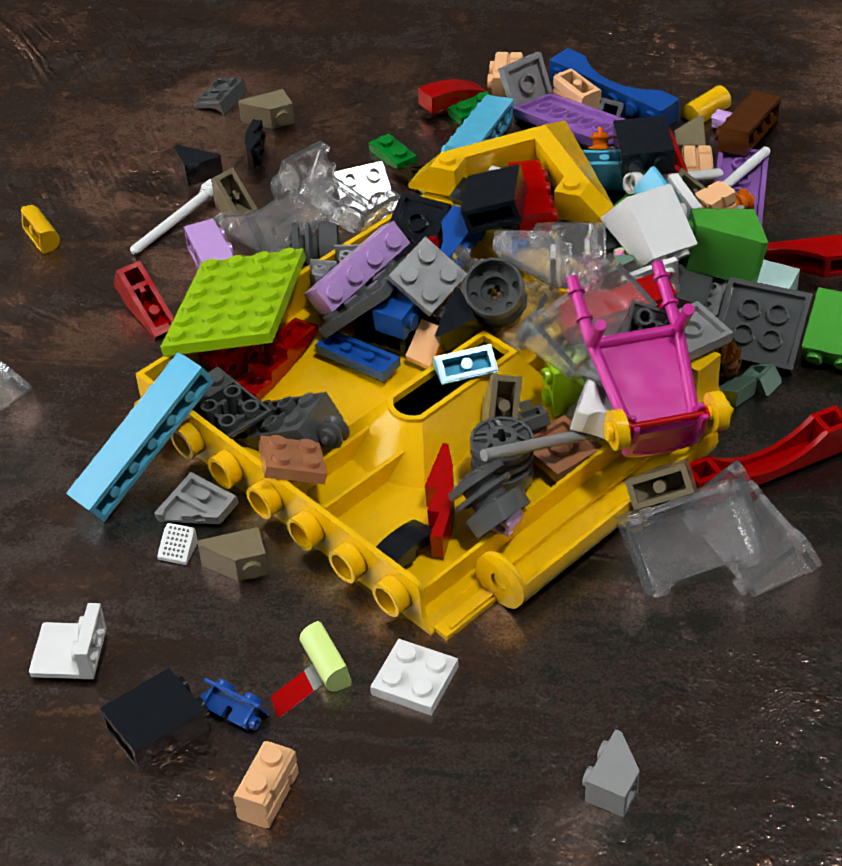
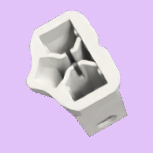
(591, 409)

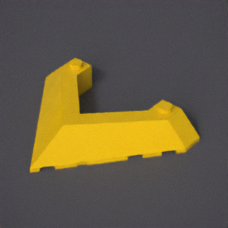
(577, 188)

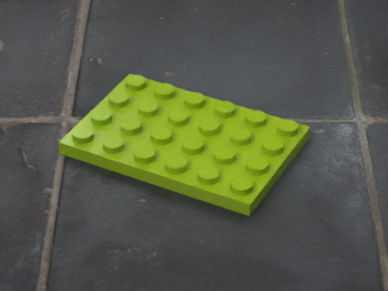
(235, 302)

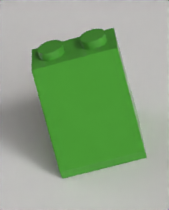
(728, 243)
(824, 330)

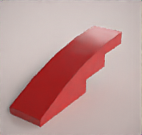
(278, 357)
(439, 506)

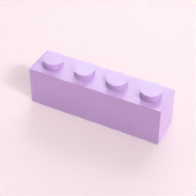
(207, 242)
(357, 268)

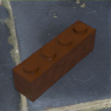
(748, 123)

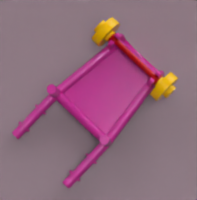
(649, 379)

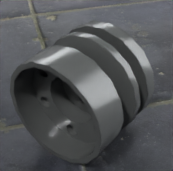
(314, 244)
(488, 279)
(499, 432)
(488, 497)

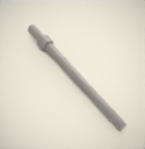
(535, 444)

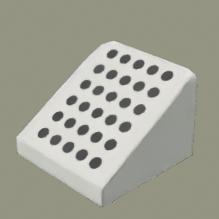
(177, 544)

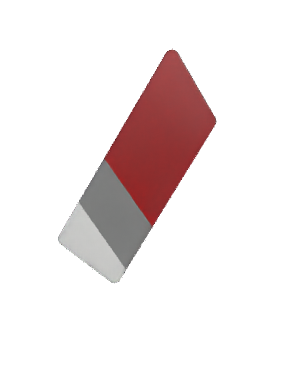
(296, 690)

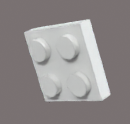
(414, 677)

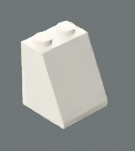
(651, 226)

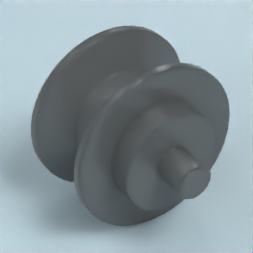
(333, 431)

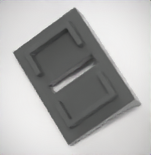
(222, 94)

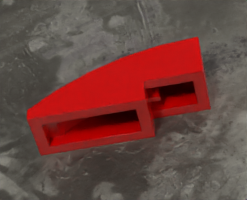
(446, 93)

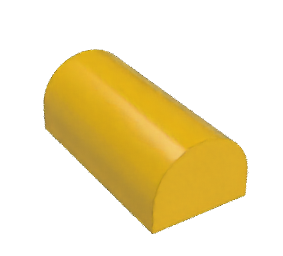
(707, 104)
(39, 229)

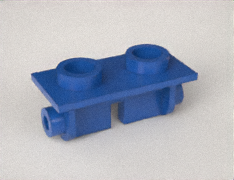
(245, 708)

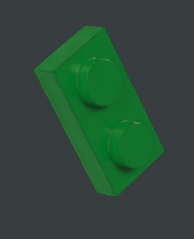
(462, 109)
(392, 152)

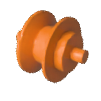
(600, 140)
(744, 197)

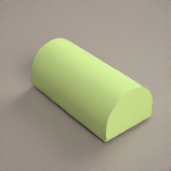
(325, 657)

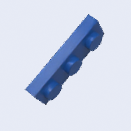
(358, 355)

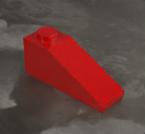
(143, 299)

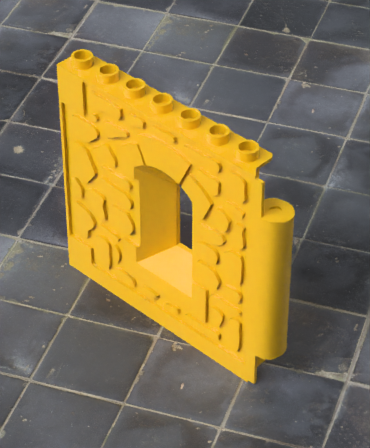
(383, 469)

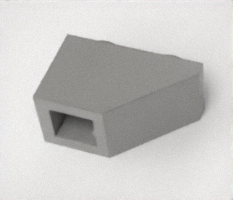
(614, 777)

